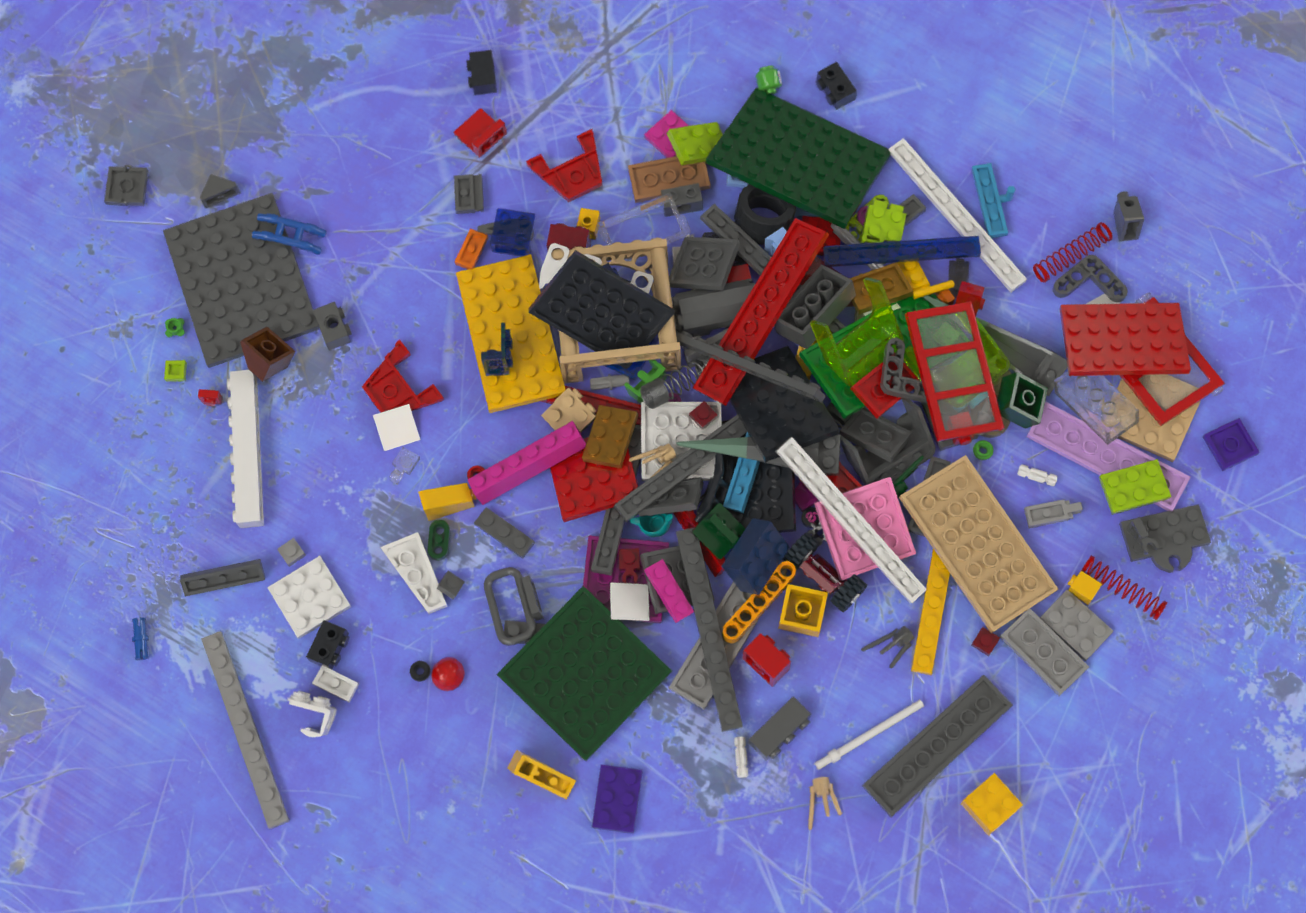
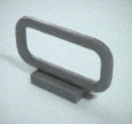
(528, 599)

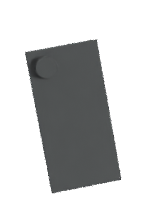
(819, 300)

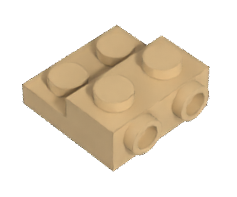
(570, 408)

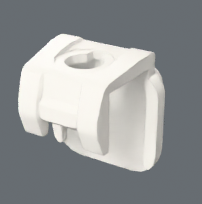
(318, 704)

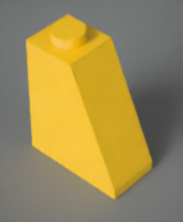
(446, 500)

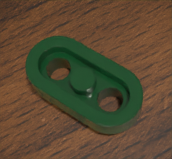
(438, 540)

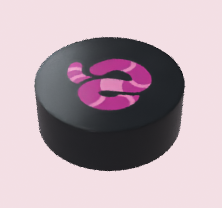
(809, 516)

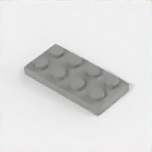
(1044, 652)

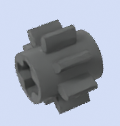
(814, 532)

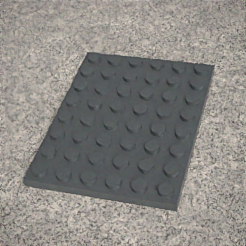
(238, 281)

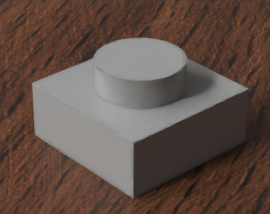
(291, 552)

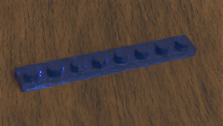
(901, 251)

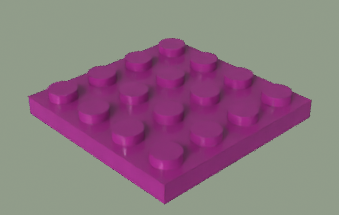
(599, 584)

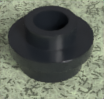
(417, 665)

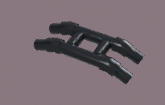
(717, 481)

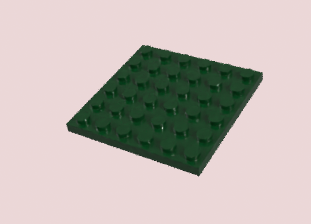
(584, 673)

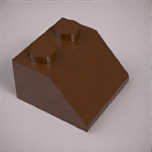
(266, 353)

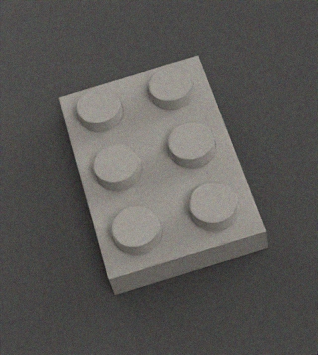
(1076, 625)

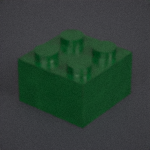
(1021, 400)

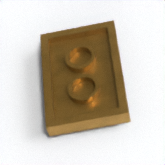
(893, 281)
(610, 436)

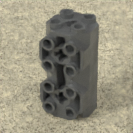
(706, 310)

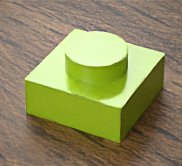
(175, 370)

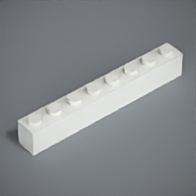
(246, 449)

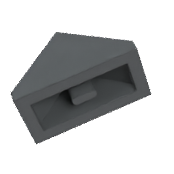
(218, 190)

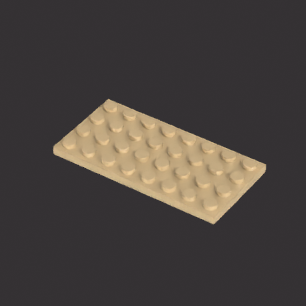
(978, 543)

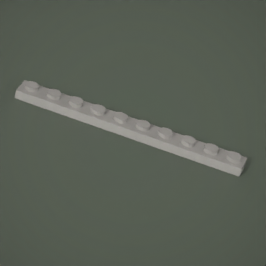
(245, 730)

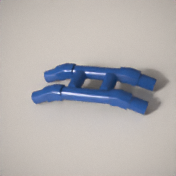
(281, 223)

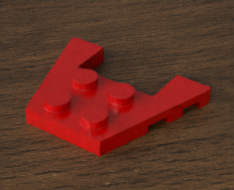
(574, 176)
(390, 390)

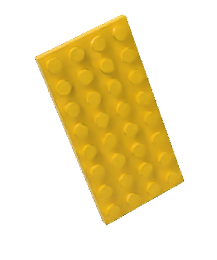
(500, 295)

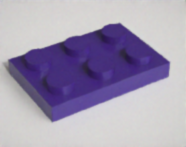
(617, 799)

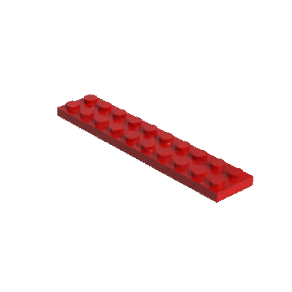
(762, 307)

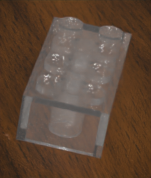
(1097, 404)

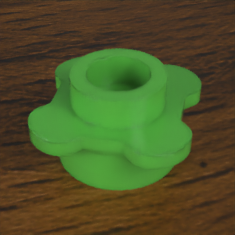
(170, 323)

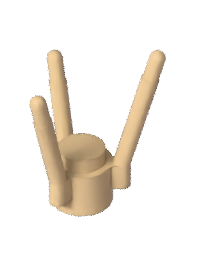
(662, 453)
(822, 788)

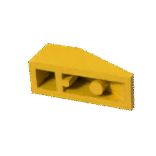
(541, 774)

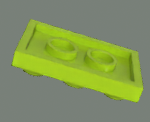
(694, 142)
(1134, 486)

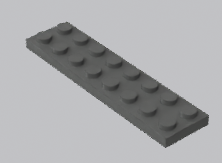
(937, 745)

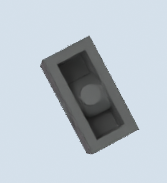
(687, 199)
(325, 317)

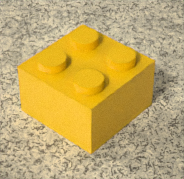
(803, 610)
(991, 804)

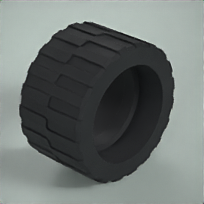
(757, 226)

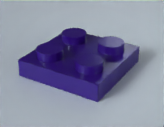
(1230, 444)

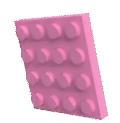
(882, 511)

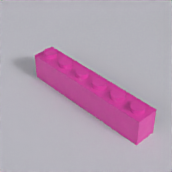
(527, 463)

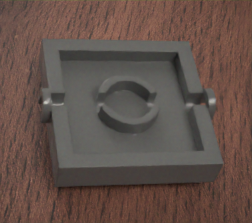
(126, 186)

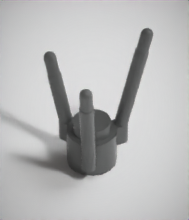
(901, 638)

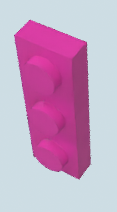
(669, 591)

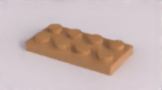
(666, 173)

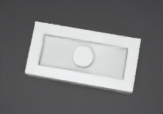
(335, 683)

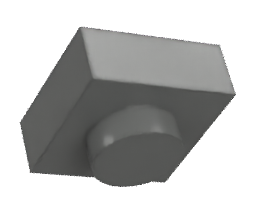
(450, 585)

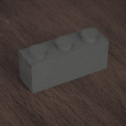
(780, 729)

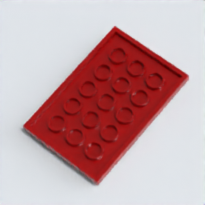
(1124, 339)

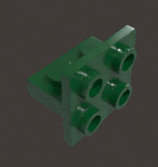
(719, 531)

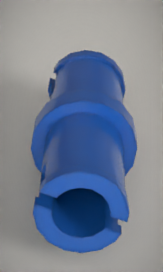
(140, 638)

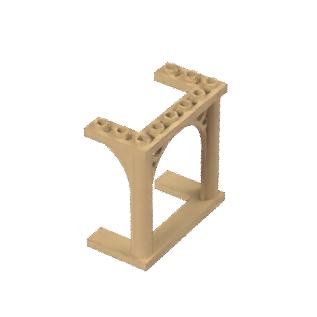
(668, 348)

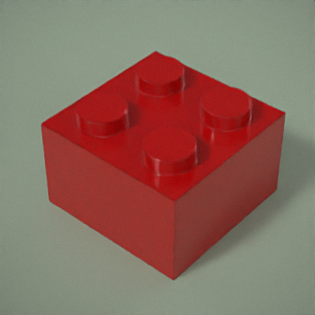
(767, 659)

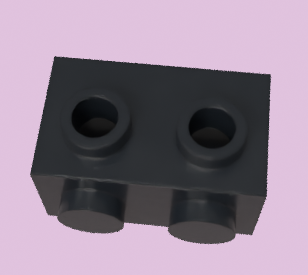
(482, 72)
(836, 86)
(328, 645)

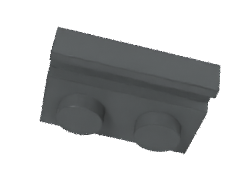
(468, 193)

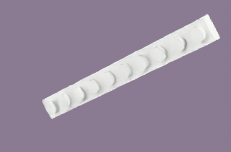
(956, 214)
(850, 520)

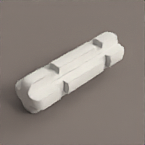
(1037, 475)
(741, 756)

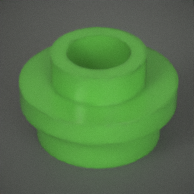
(983, 444)

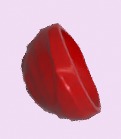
(447, 674)

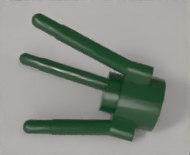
(899, 484)

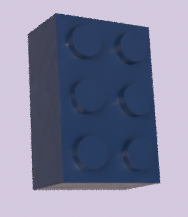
(755, 556)

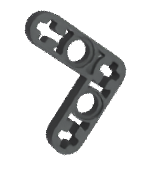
(1089, 272)
(898, 381)

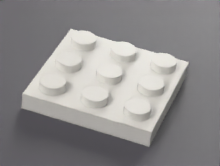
(309, 597)

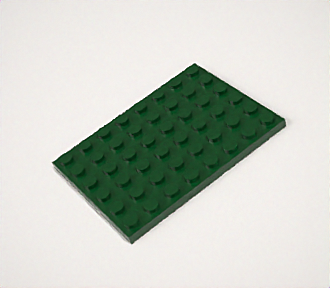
(799, 157)

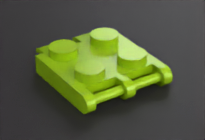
(883, 223)

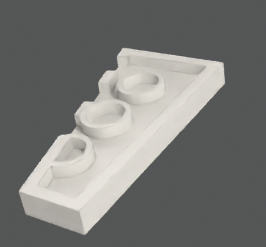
(414, 567)

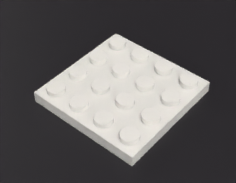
(670, 425)

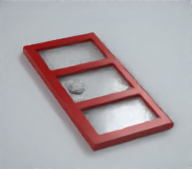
(954, 371)

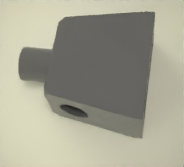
(1128, 217)

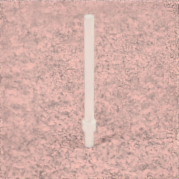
(835, 755)

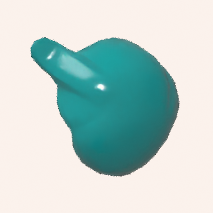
(653, 525)

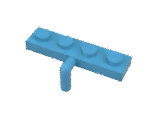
(990, 200)

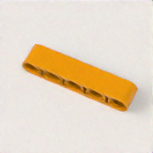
(756, 611)

